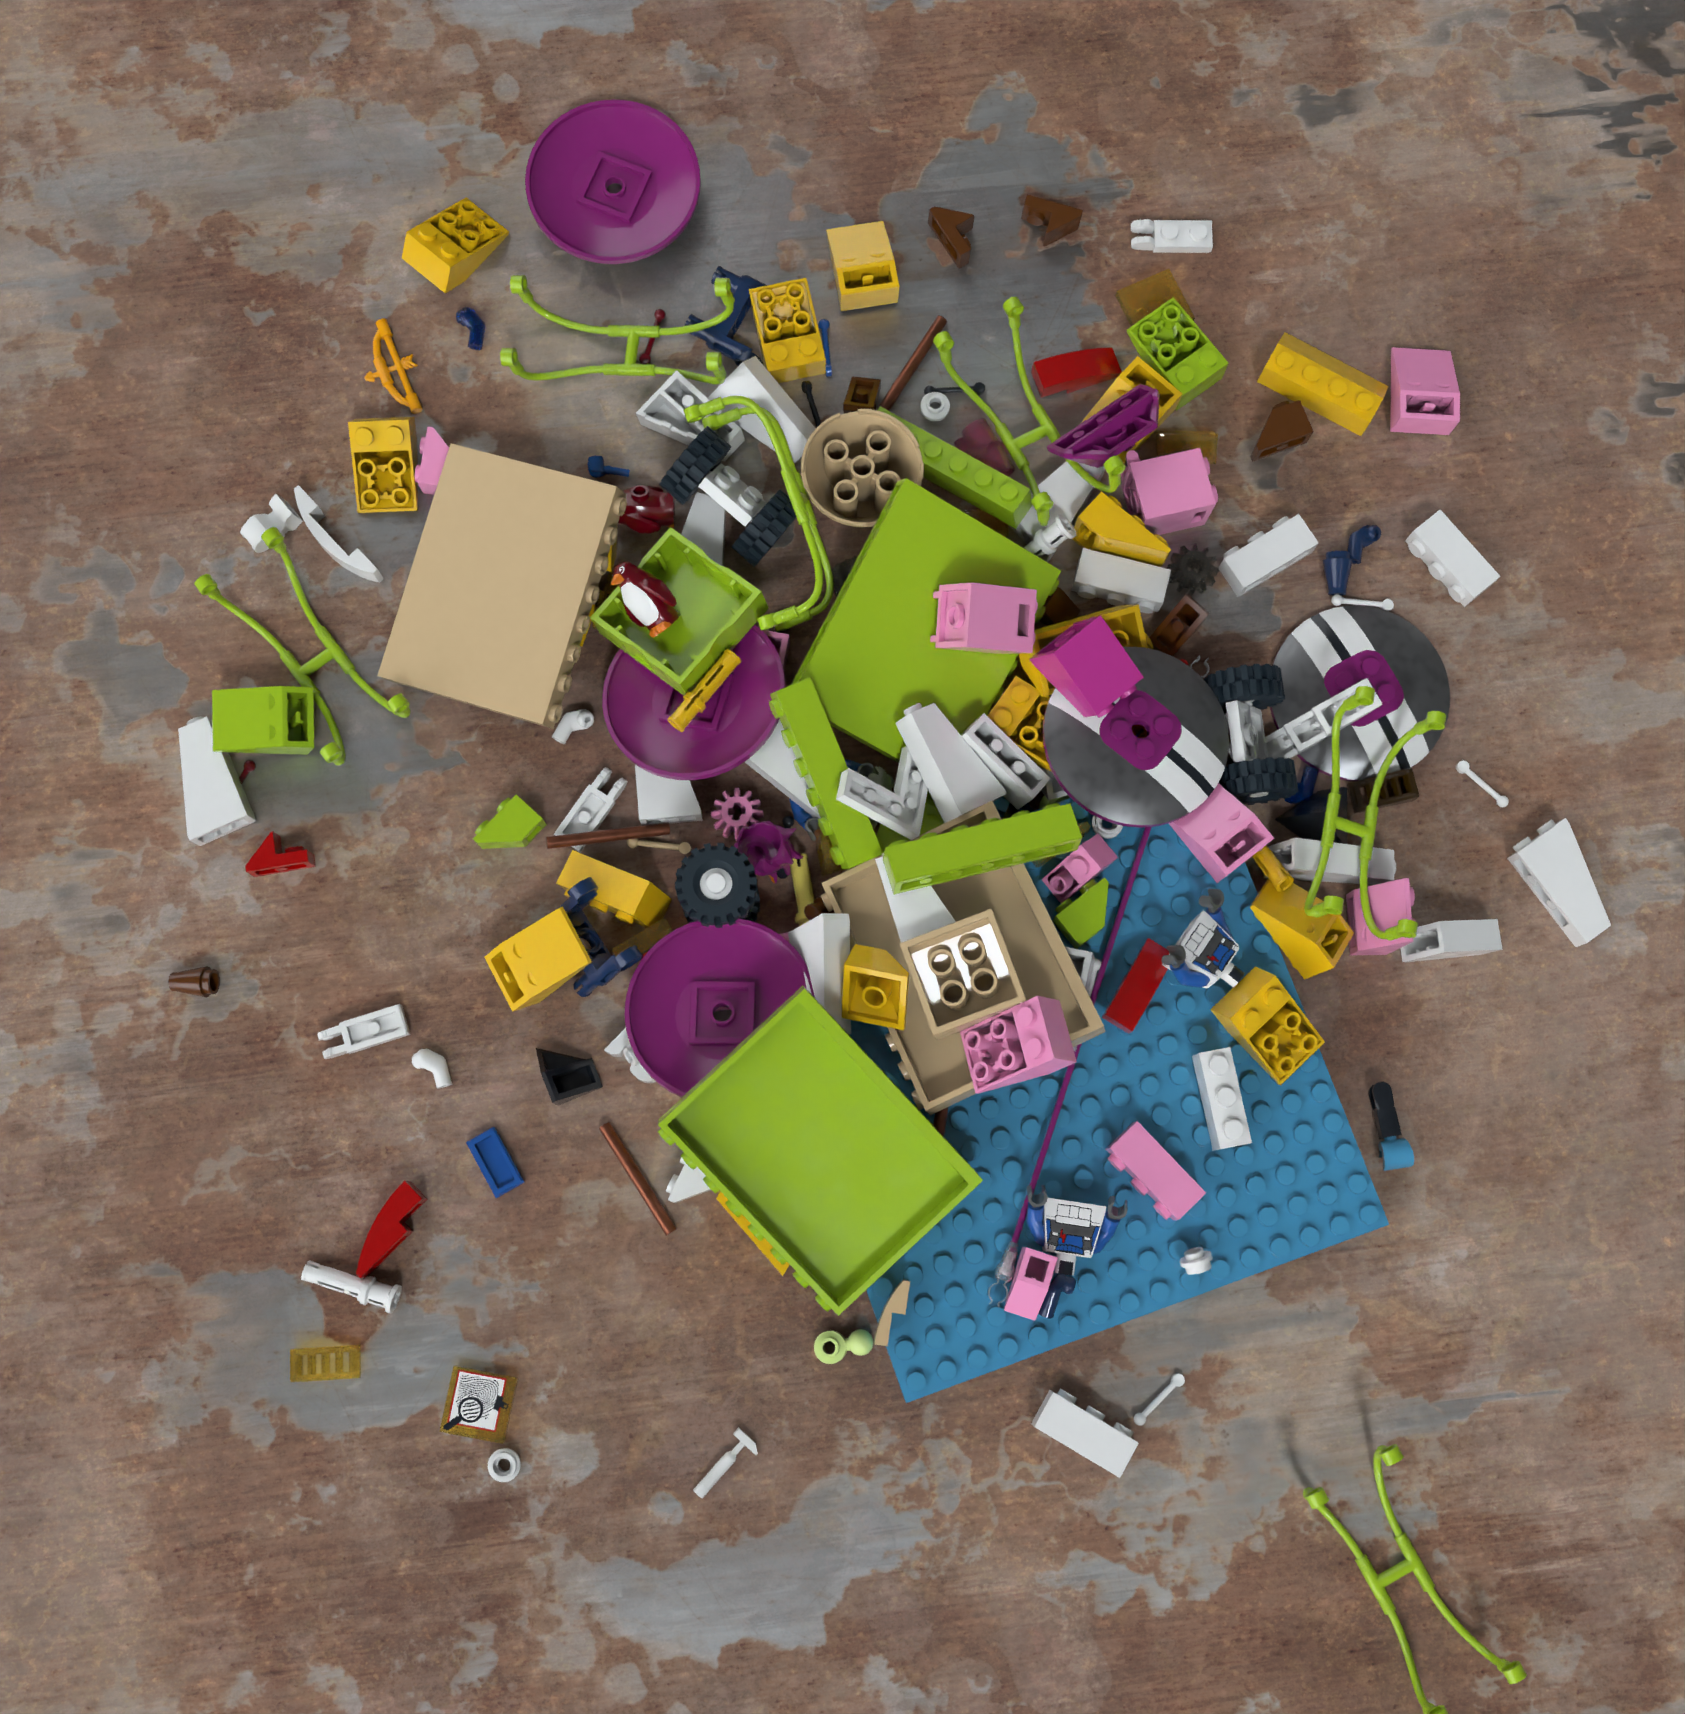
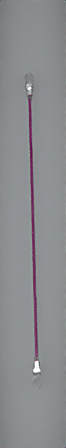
(1005, 1268)

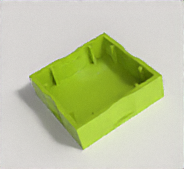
(713, 606)

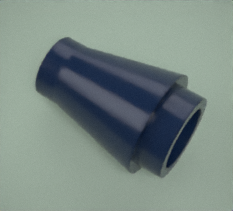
(1337, 571)

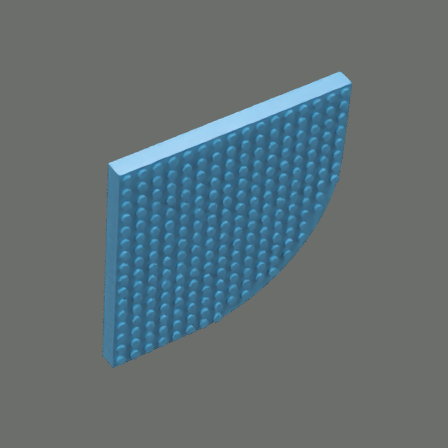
(1263, 1200)

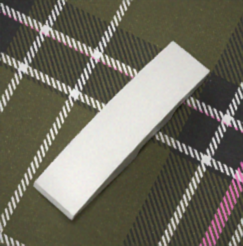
(1316, 724)

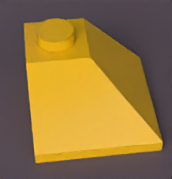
(874, 988)

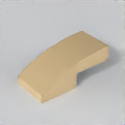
(895, 1304)

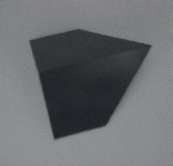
(1308, 816)
(567, 1076)

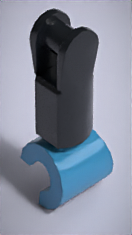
(1395, 1152)

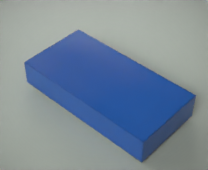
(495, 1162)

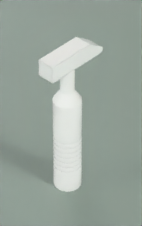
(724, 1463)

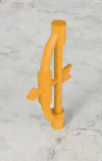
(383, 371)

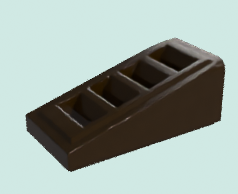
(1408, 783)

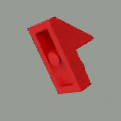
(271, 860)

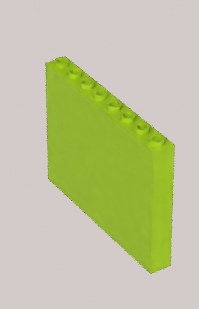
(876, 642)
(818, 1151)

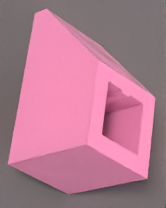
(433, 457)
(1079, 868)
(1030, 1283)

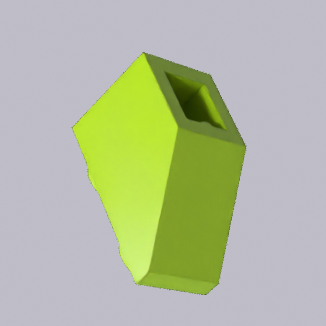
(511, 827)
(1085, 915)

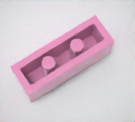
(1154, 1172)

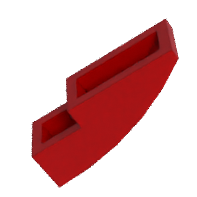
(1075, 370)
(1137, 987)
(389, 1227)

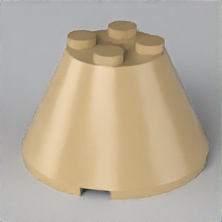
(856, 463)

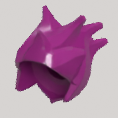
(767, 848)

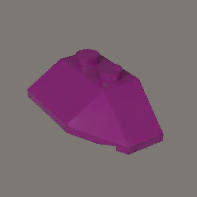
(1111, 429)

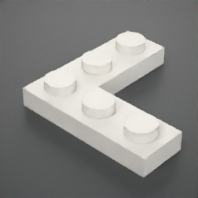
(897, 809)

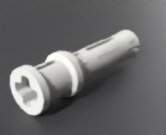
(1047, 540)
(364, 1289)

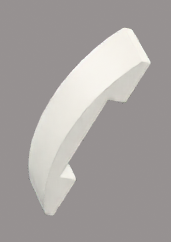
(355, 562)

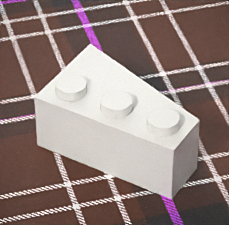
(666, 415)

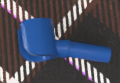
(597, 469)

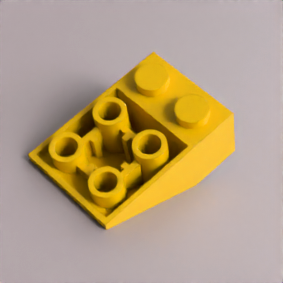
(452, 244)
(863, 266)
(788, 330)
(1140, 373)
(384, 464)
(1115, 532)
(1021, 718)
(1307, 941)
(538, 960)
(1268, 1024)

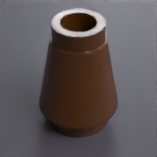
(196, 981)

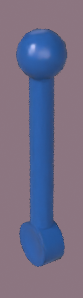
(824, 325)

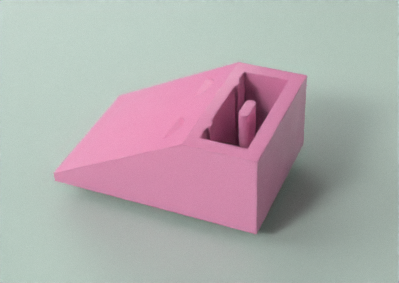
(1423, 392)
(1222, 833)
(1388, 904)
(1018, 1044)

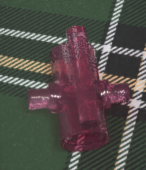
(983, 445)

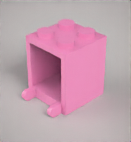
(1169, 490)
(985, 618)

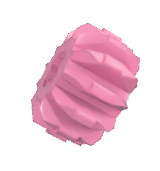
(728, 808)

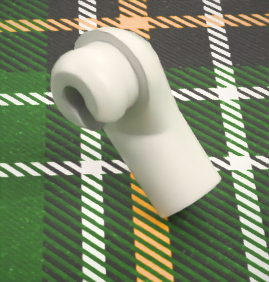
(571, 722)
(435, 1063)

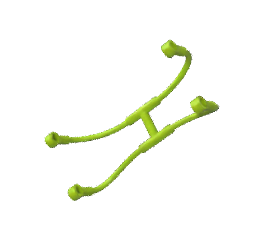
(722, 288)
(799, 499)
(1041, 501)
(335, 750)
(1332, 904)
(1317, 1498)

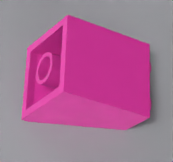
(1088, 667)

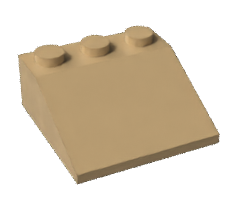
(963, 973)

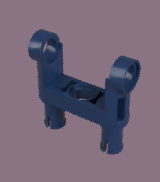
(721, 335)
(603, 965)

